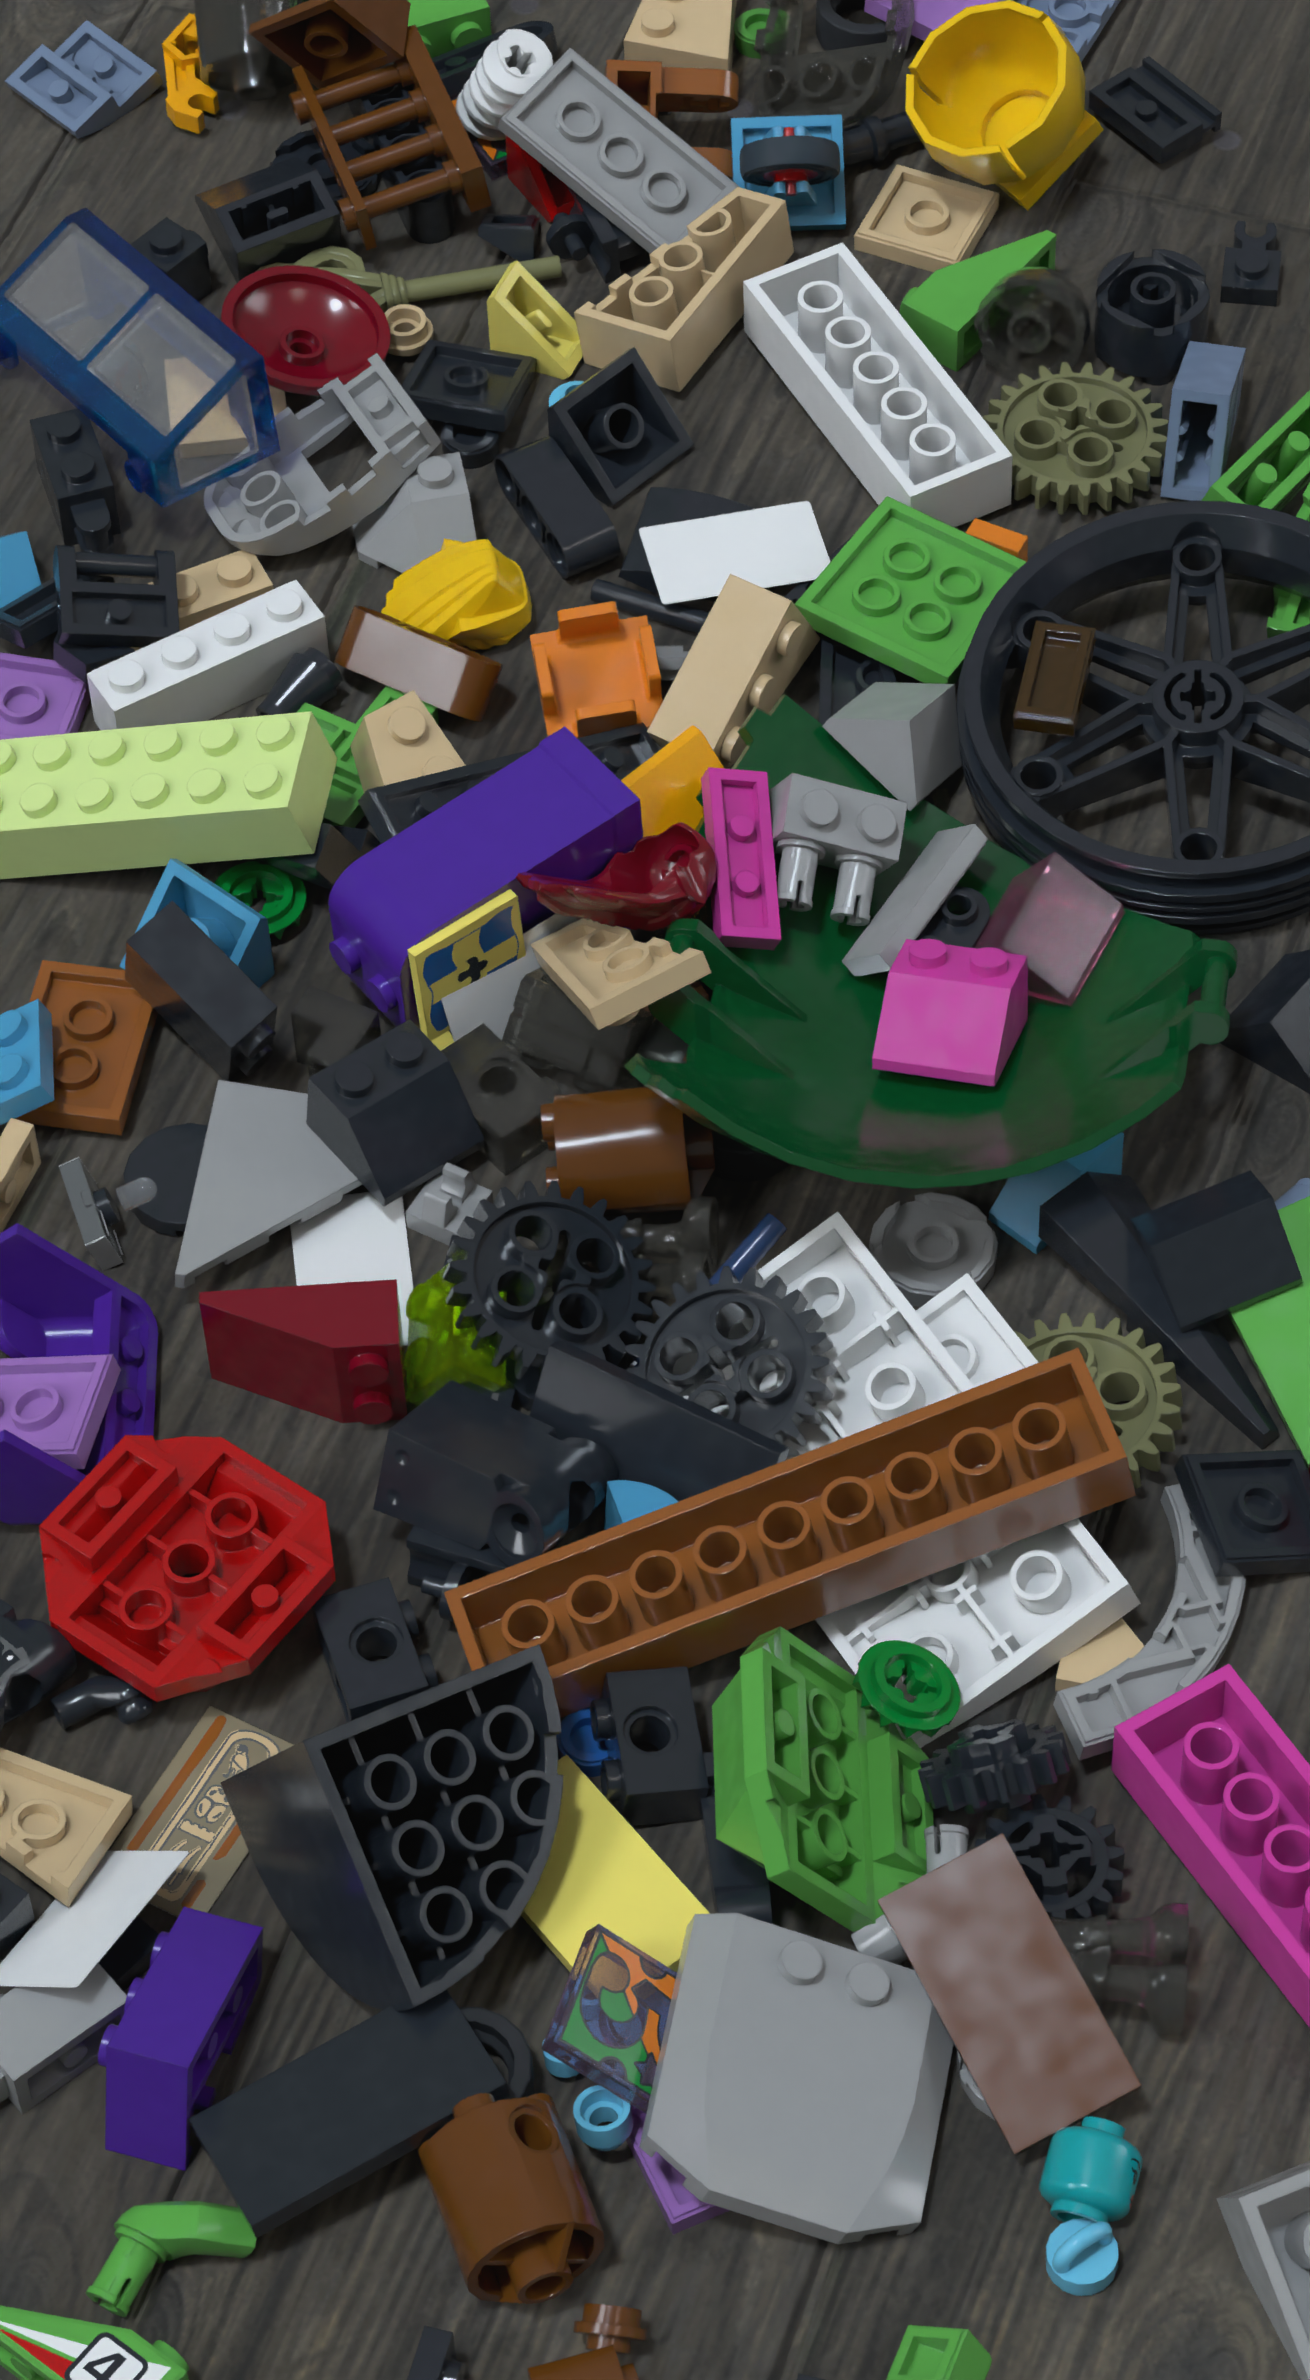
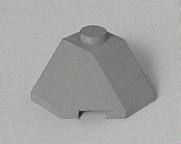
(418, 516)

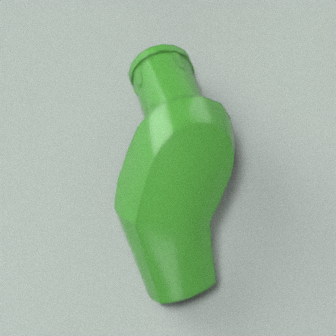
(163, 2233)

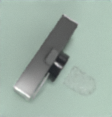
(97, 1210)

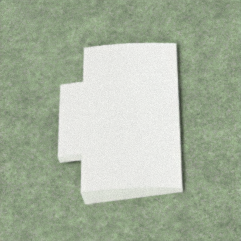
(991, 1616)

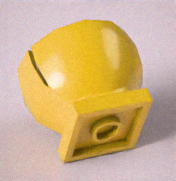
(1001, 99)

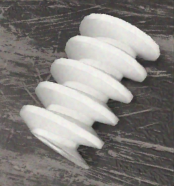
(500, 80)

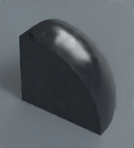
(411, 1829)

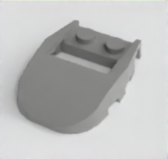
(281, 499)

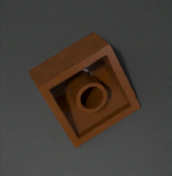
(336, 36)

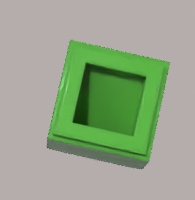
(939, 2355)

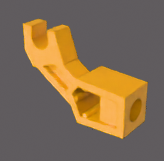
(186, 91)

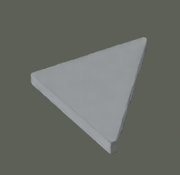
(256, 1176)

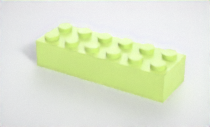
(163, 795)

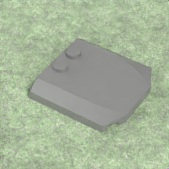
(798, 2081)

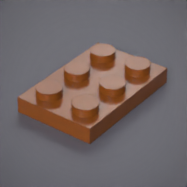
(97, 1045)

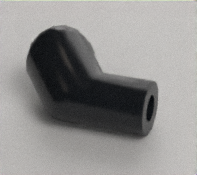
(96, 1695)

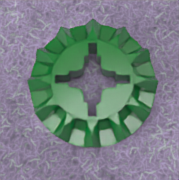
(283, 893)
(925, 1678)

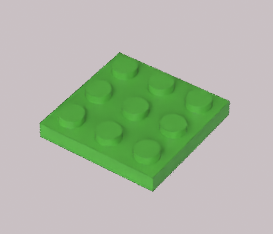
(908, 592)

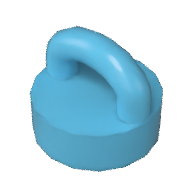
(1082, 2256)

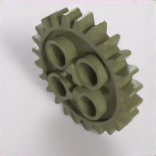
(1079, 437)
(1122, 1372)

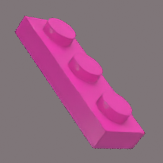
(742, 839)

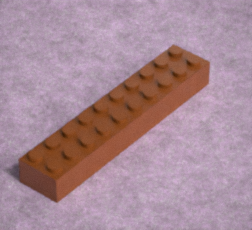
(806, 1534)

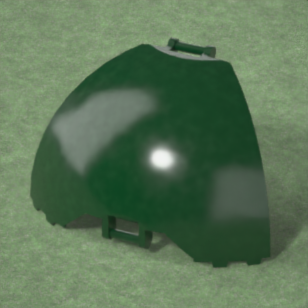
(794, 1032)

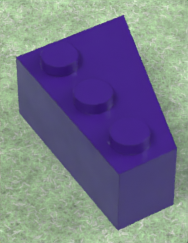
(175, 2032)

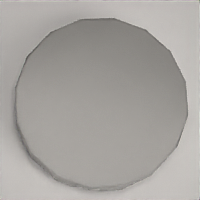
(933, 1245)

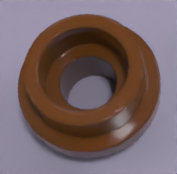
(610, 2326)

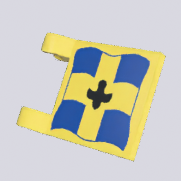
(461, 955)

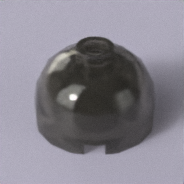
(1032, 322)

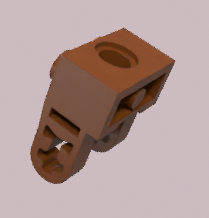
(679, 91)

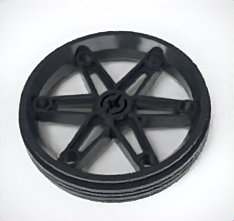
(1196, 549)

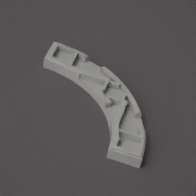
(1178, 1654)

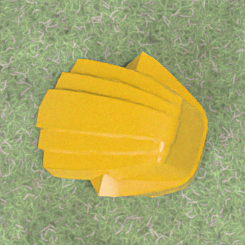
(463, 595)

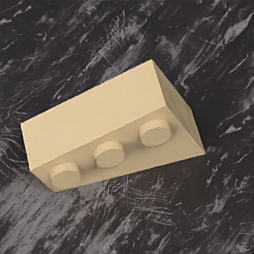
(737, 662)
(401, 744)

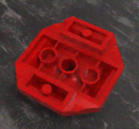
(173, 1511)

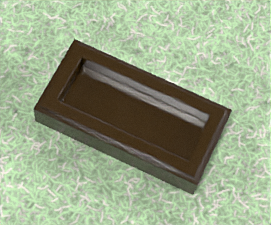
(1054, 678)

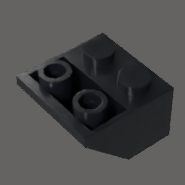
(271, 216)

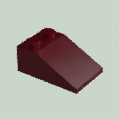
(312, 1347)

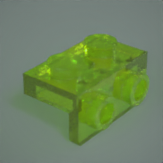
(439, 1349)

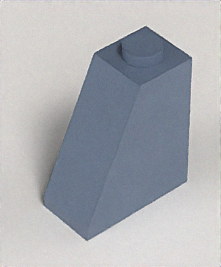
(1202, 419)

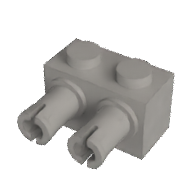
(838, 830)

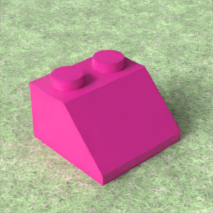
(951, 1012)

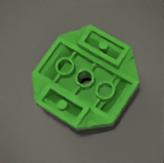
(816, 1782)

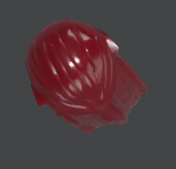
(643, 889)

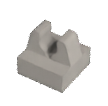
(445, 1203)

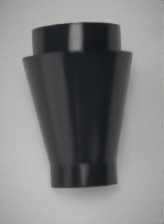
(306, 679)

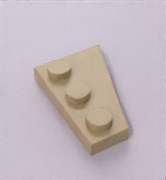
(611, 972)

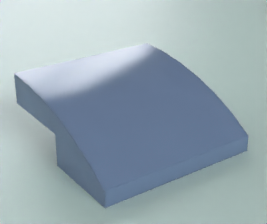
(85, 81)

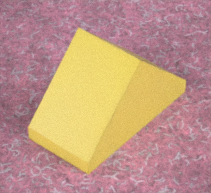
(532, 324)

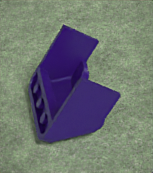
(69, 1309)

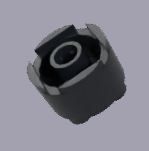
(1150, 313)

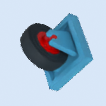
(795, 162)

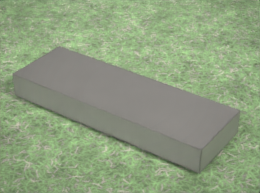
(915, 899)

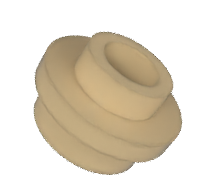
(408, 329)

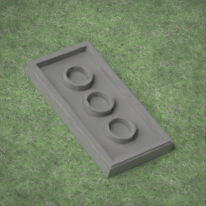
(614, 153)

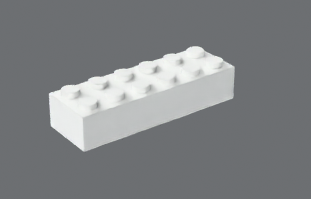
(876, 388)

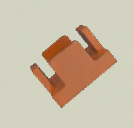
(597, 671)

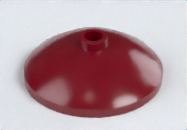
(307, 326)

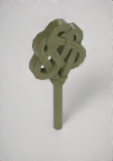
(394, 291)

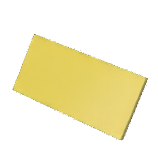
(606, 1877)

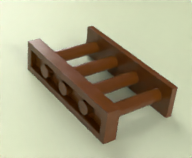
(425, 103)

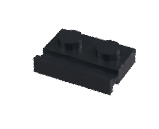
(1154, 110)

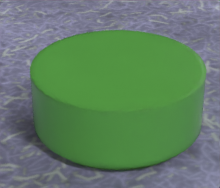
(746, 29)

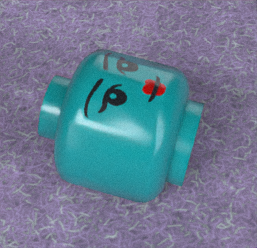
(1090, 2172)

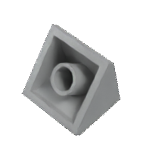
(902, 736)

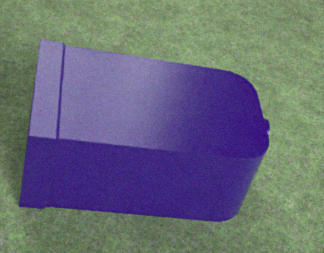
(539, 815)

